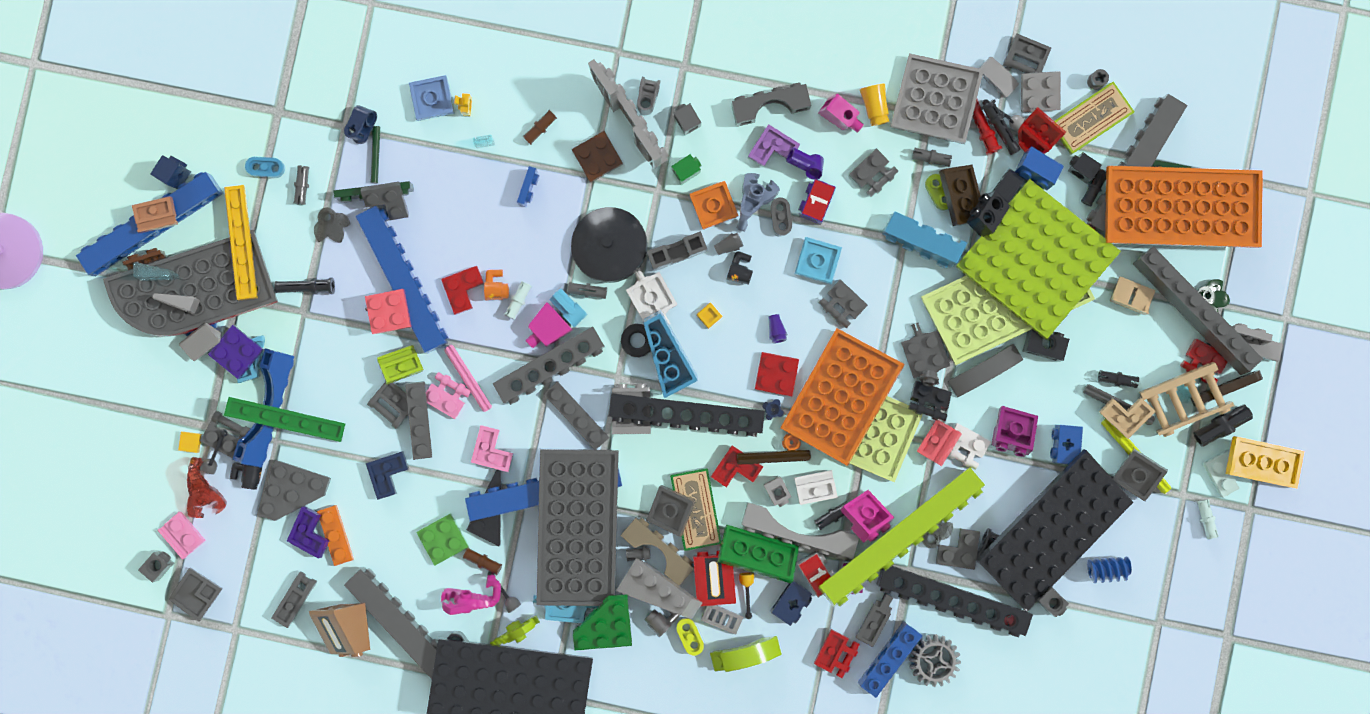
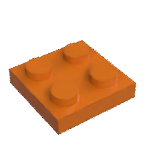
(713, 205)

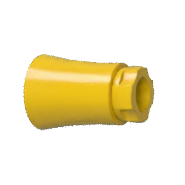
(875, 103)

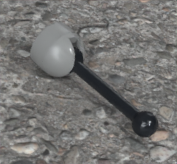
(1014, 121)

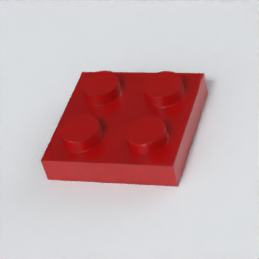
(776, 374)

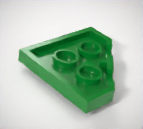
(605, 626)

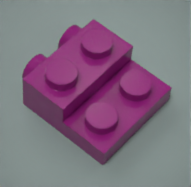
(1015, 431)

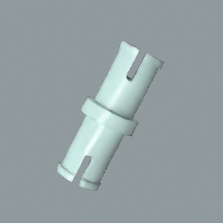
(518, 300)
(1208, 519)

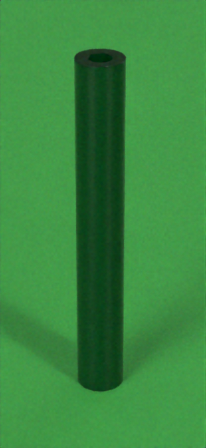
(375, 154)

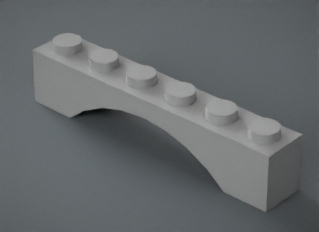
(837, 542)

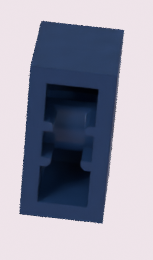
(171, 171)
(782, 608)

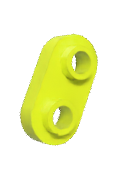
(690, 636)

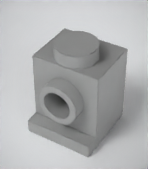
(777, 483)

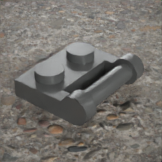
(1028, 50)
(395, 398)
(229, 442)

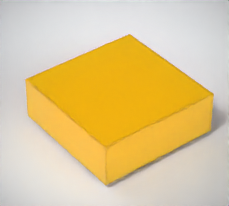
(709, 315)
(190, 442)

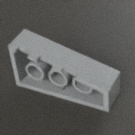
(653, 587)

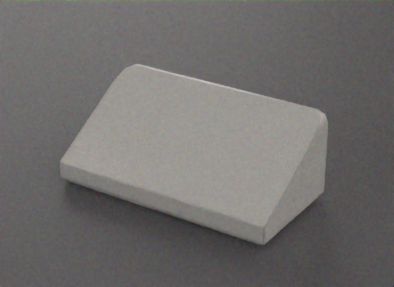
(200, 341)

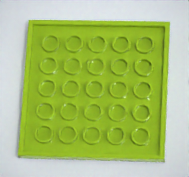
(1038, 259)

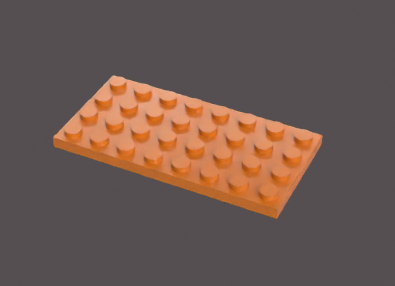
(1184, 206)

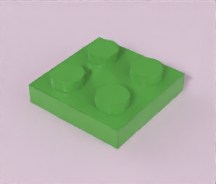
(442, 539)

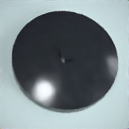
(609, 244)

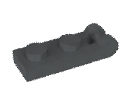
(293, 600)

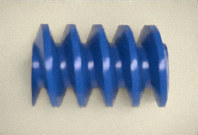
(1109, 568)

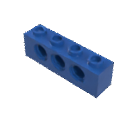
(889, 659)

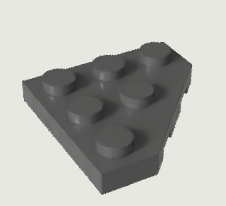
(290, 489)

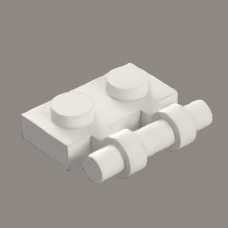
(971, 442)

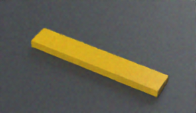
(240, 242)

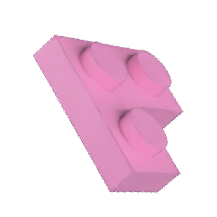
(485, 451)

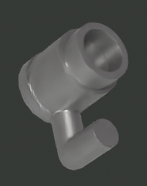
(659, 623)

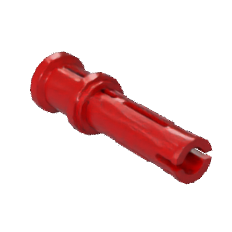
(986, 135)

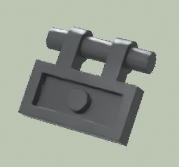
(869, 168)
(847, 299)

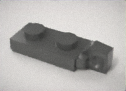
(875, 621)

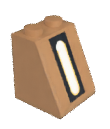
(343, 628)

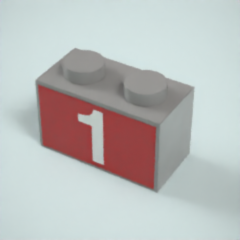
(815, 571)

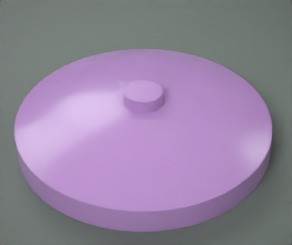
(19, 251)

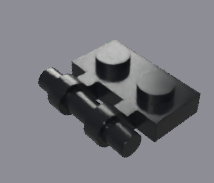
(932, 397)

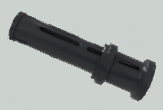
(996, 119)
(314, 286)

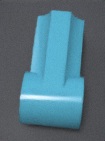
(571, 311)

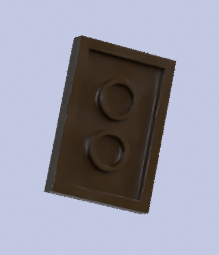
(960, 192)

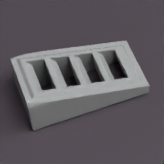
(185, 303)
(705, 618)

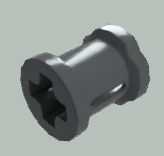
(1099, 73)

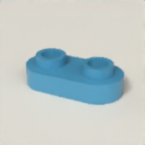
(265, 167)

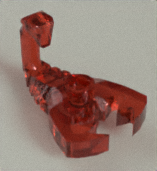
(201, 492)

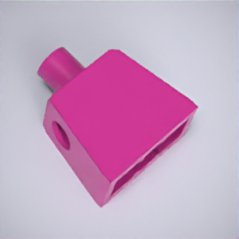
(834, 112)
(547, 327)

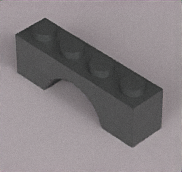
(793, 98)

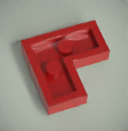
(457, 286)
(728, 468)

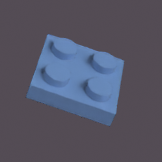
(431, 98)

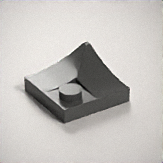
(195, 594)

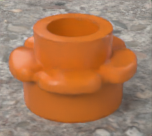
(786, 442)

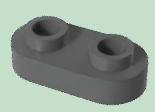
(781, 216)

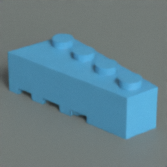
(923, 240)
(669, 358)

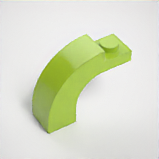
(746, 655)

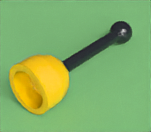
(747, 579)

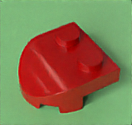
(1039, 132)

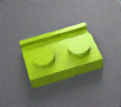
(400, 364)

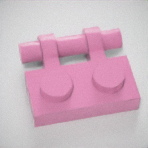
(443, 400)

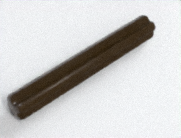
(773, 457)

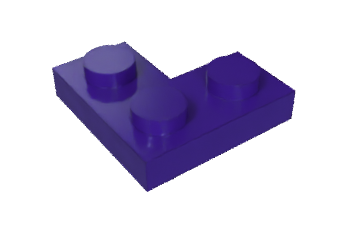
(303, 534)

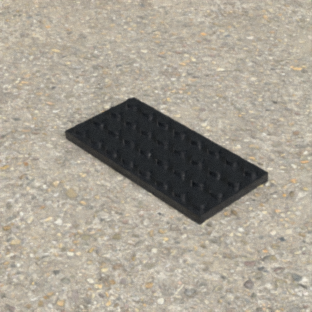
(1055, 530)
(506, 680)

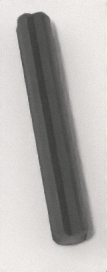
(1105, 397)

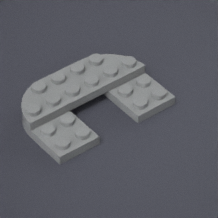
(616, 99)

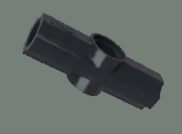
(1223, 425)

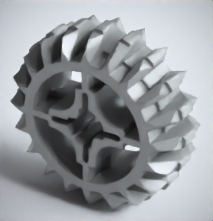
(937, 652)

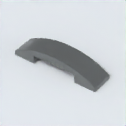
(985, 370)

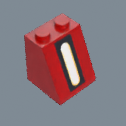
(713, 580)

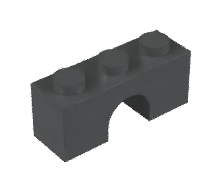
(679, 251)

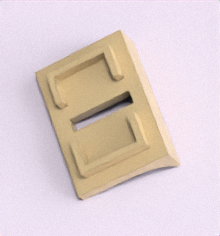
(1141, 299)

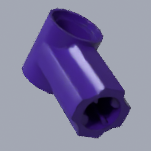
(812, 164)

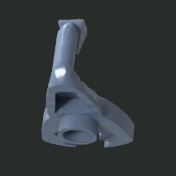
(754, 197)

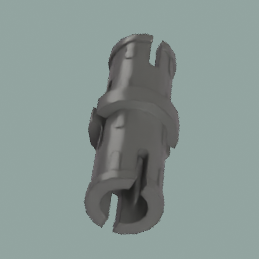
(932, 157)
(301, 185)
(601, 292)

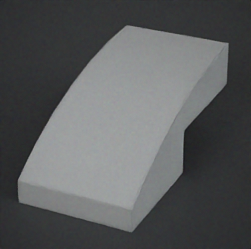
(999, 77)

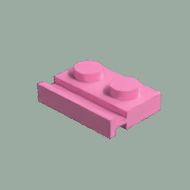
(181, 535)

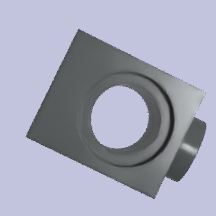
(687, 118)
(149, 570)
(1060, 607)

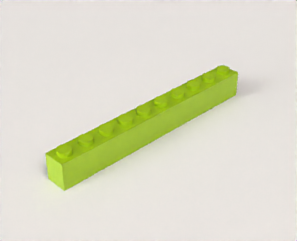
(901, 537)

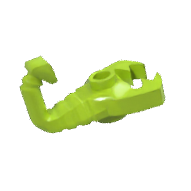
(516, 631)

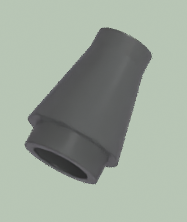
(729, 244)

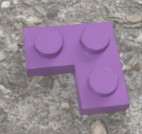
(772, 141)

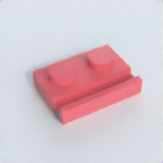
(939, 442)

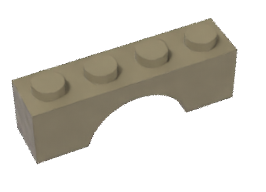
(640, 534)

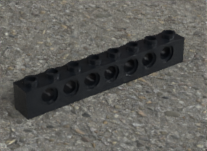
(754, 416)
(1021, 618)

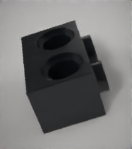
(987, 213)

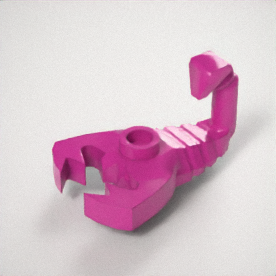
(466, 601)

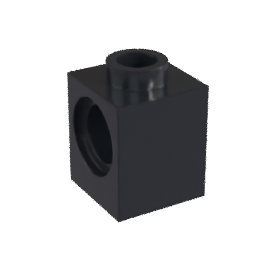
(1084, 167)

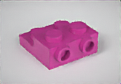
(867, 516)

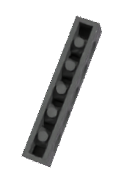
(504, 385)

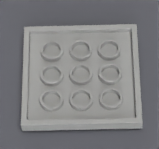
(937, 98)

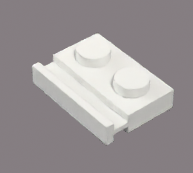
(815, 487)

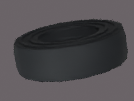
(625, 341)

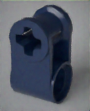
(361, 122)

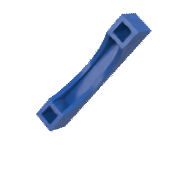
(275, 369)

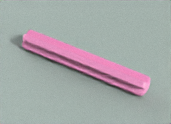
(467, 377)

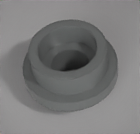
(929, 378)

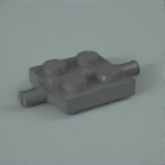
(925, 352)

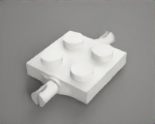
(651, 295)

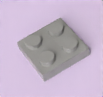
(1041, 91)

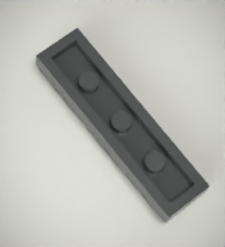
(576, 415)
(418, 420)

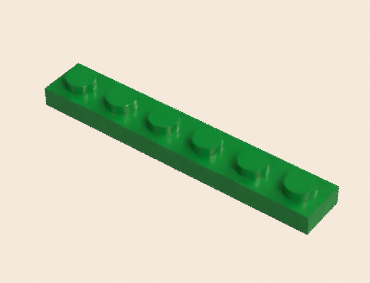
(284, 419)

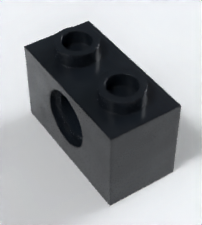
(1056, 350)

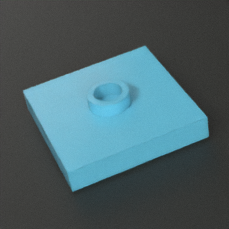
(818, 260)

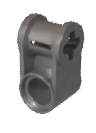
(647, 92)

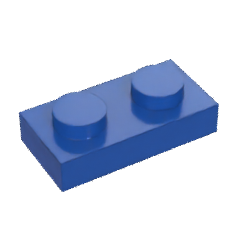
(530, 179)

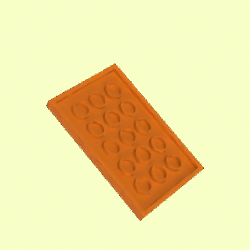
(842, 396)

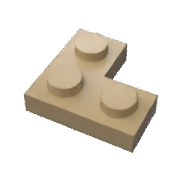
(1127, 421)

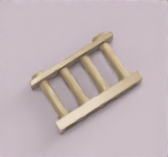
(1188, 379)

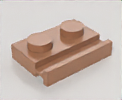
(154, 214)

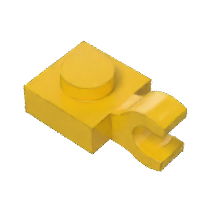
(464, 104)

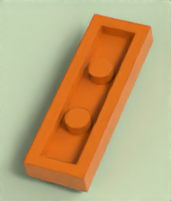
(335, 533)

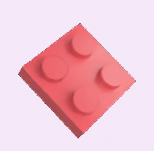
(388, 311)

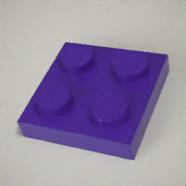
(236, 352)

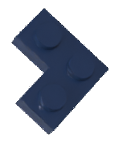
(381, 471)

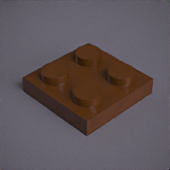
(597, 156)

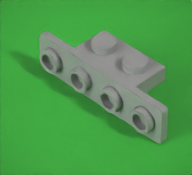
(1260, 341)

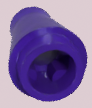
(777, 331)

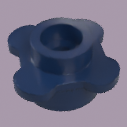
(771, 414)

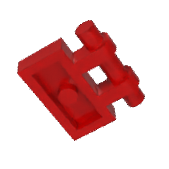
(1203, 354)
(831, 651)

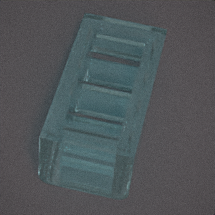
(147, 272)

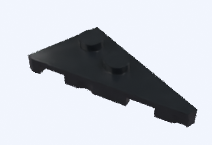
(489, 527)

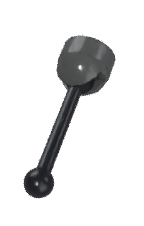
(210, 465)
(511, 602)

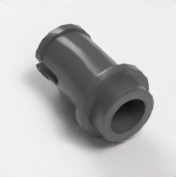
(640, 553)

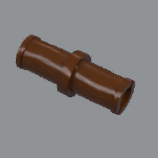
(539, 127)
(482, 561)

